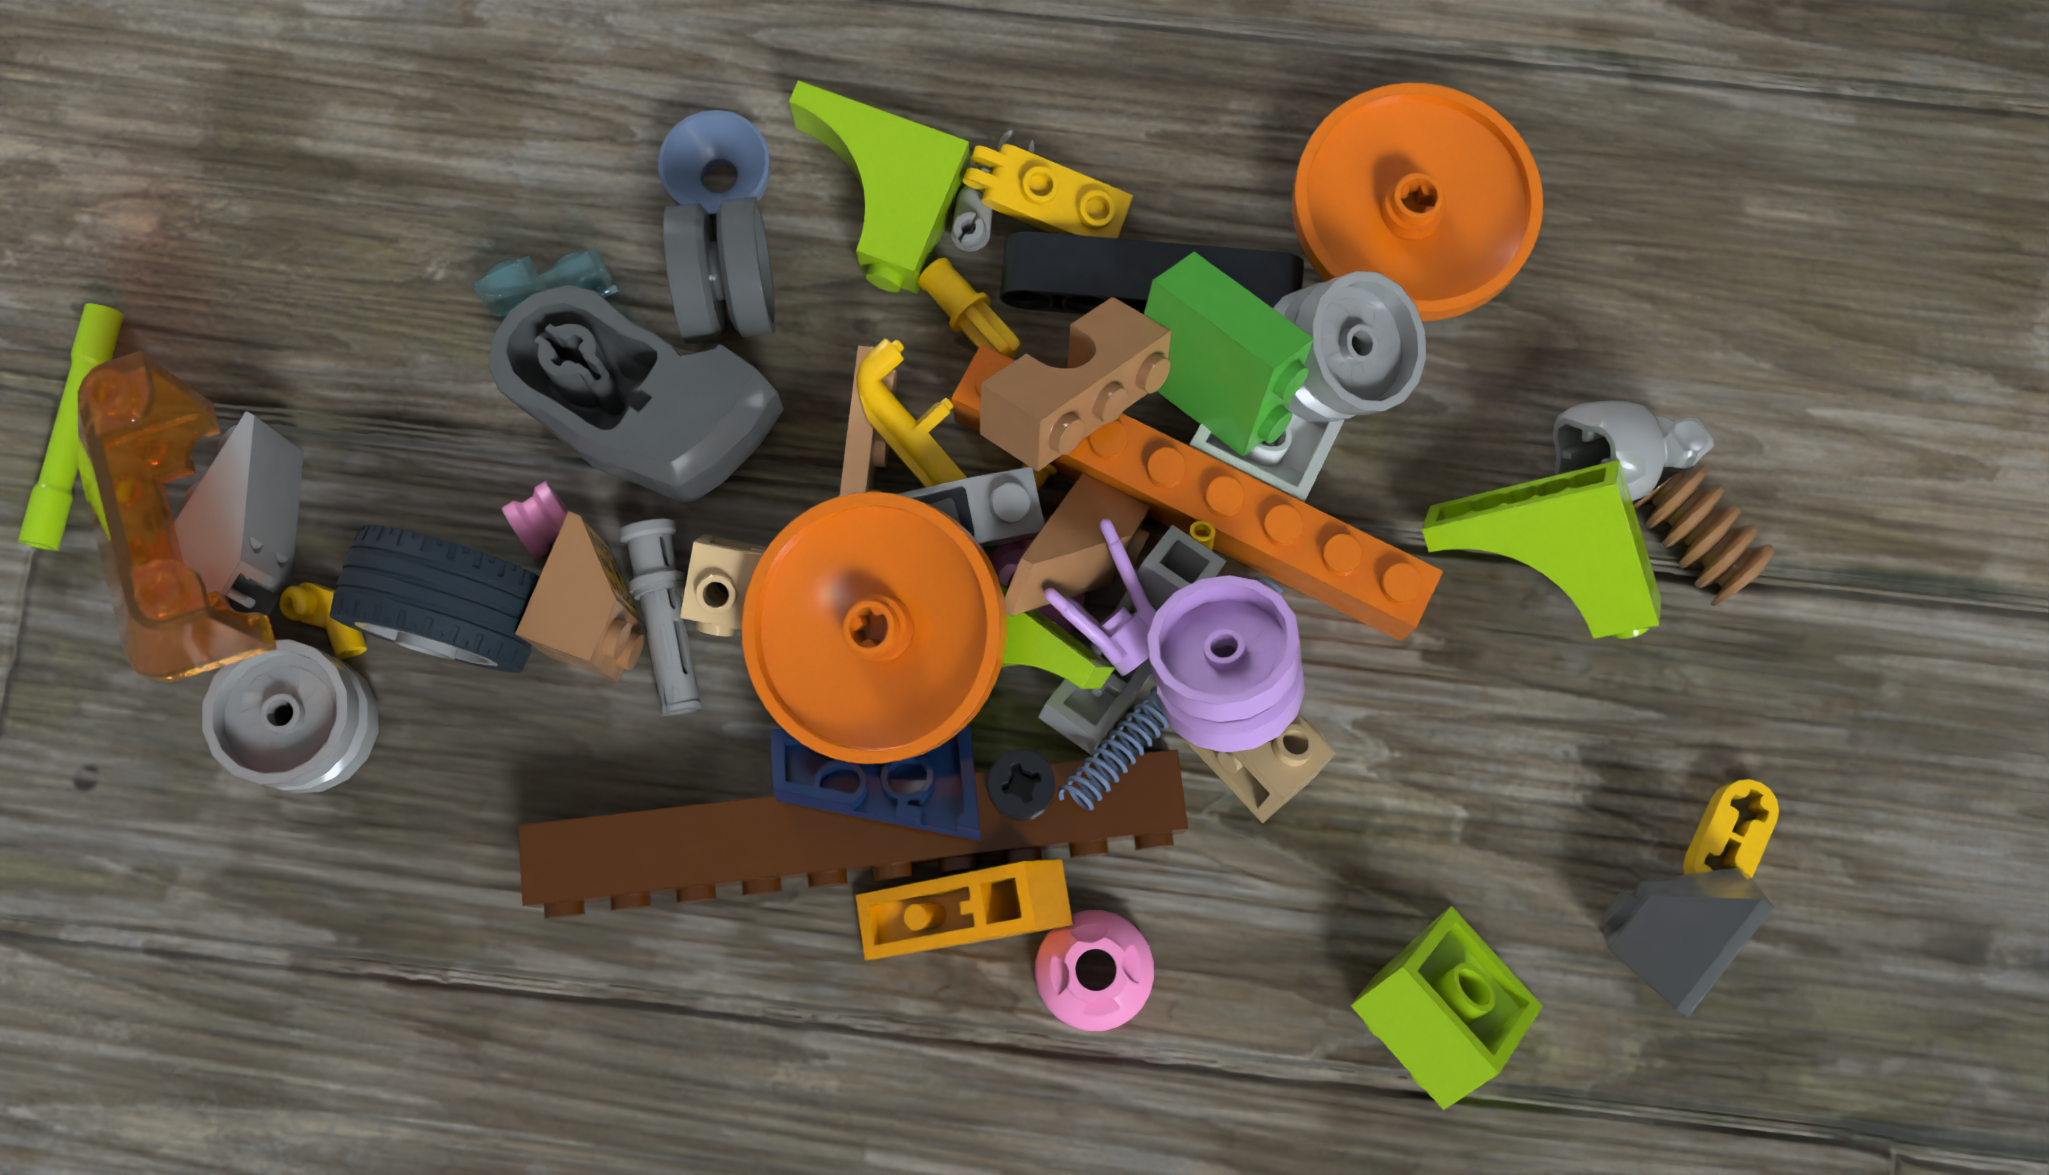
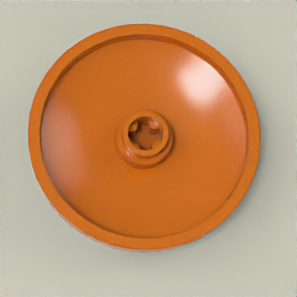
(1422, 193)
(874, 628)

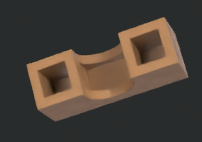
(1048, 410)

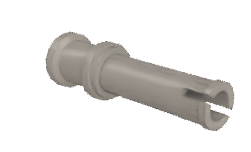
(658, 588)

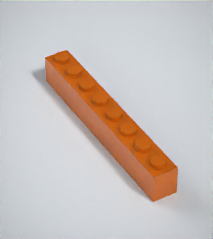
(1249, 517)

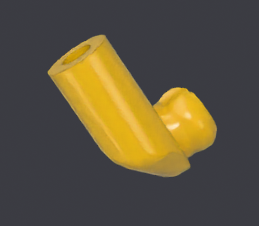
(312, 605)

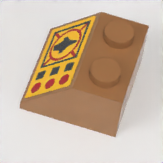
(583, 606)

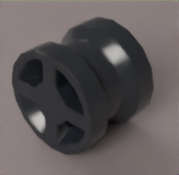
(1016, 800)

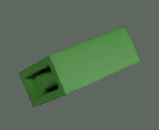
(1227, 354)

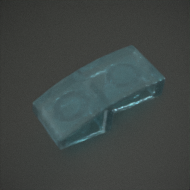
(515, 280)

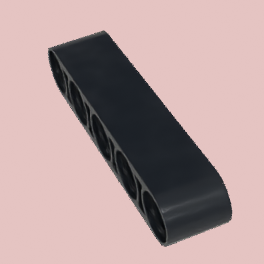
(1084, 271)

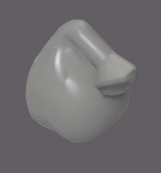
(1629, 433)

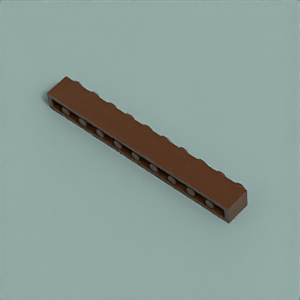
(771, 841)

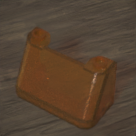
(132, 440)

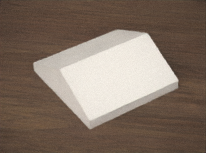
(1285, 464)

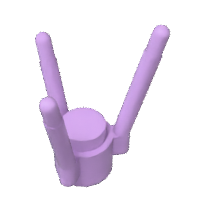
(1120, 635)

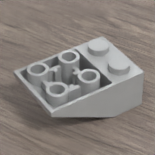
(244, 517)

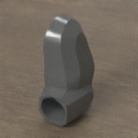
(629, 395)

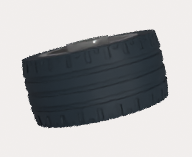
(435, 597)

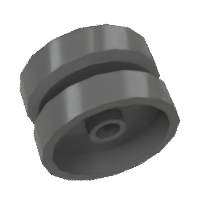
(710, 271)

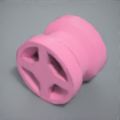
(537, 519)

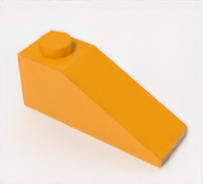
(964, 908)

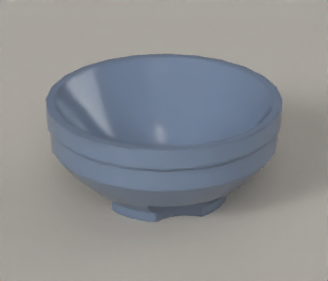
(710, 141)

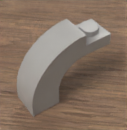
(1090, 714)

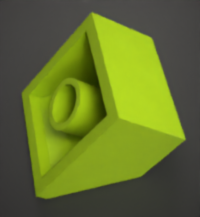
(1448, 1009)

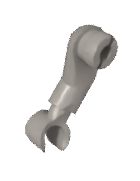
(971, 218)

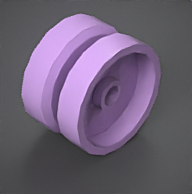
(1227, 663)

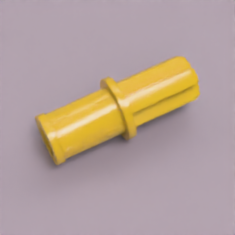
(968, 309)

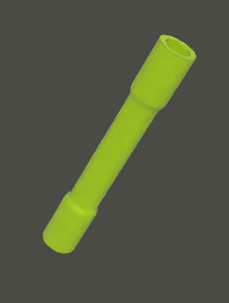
(52, 494)

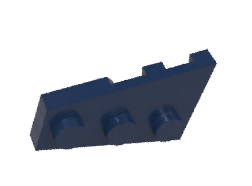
(921, 792)

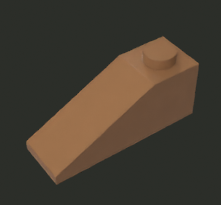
(1072, 549)

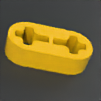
(1717, 824)

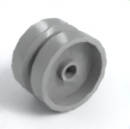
(1363, 347)
(290, 718)

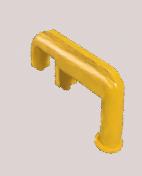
(901, 431)

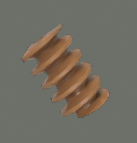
(1706, 532)

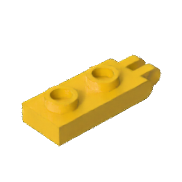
(1046, 193)

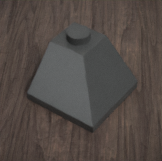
(1685, 930)

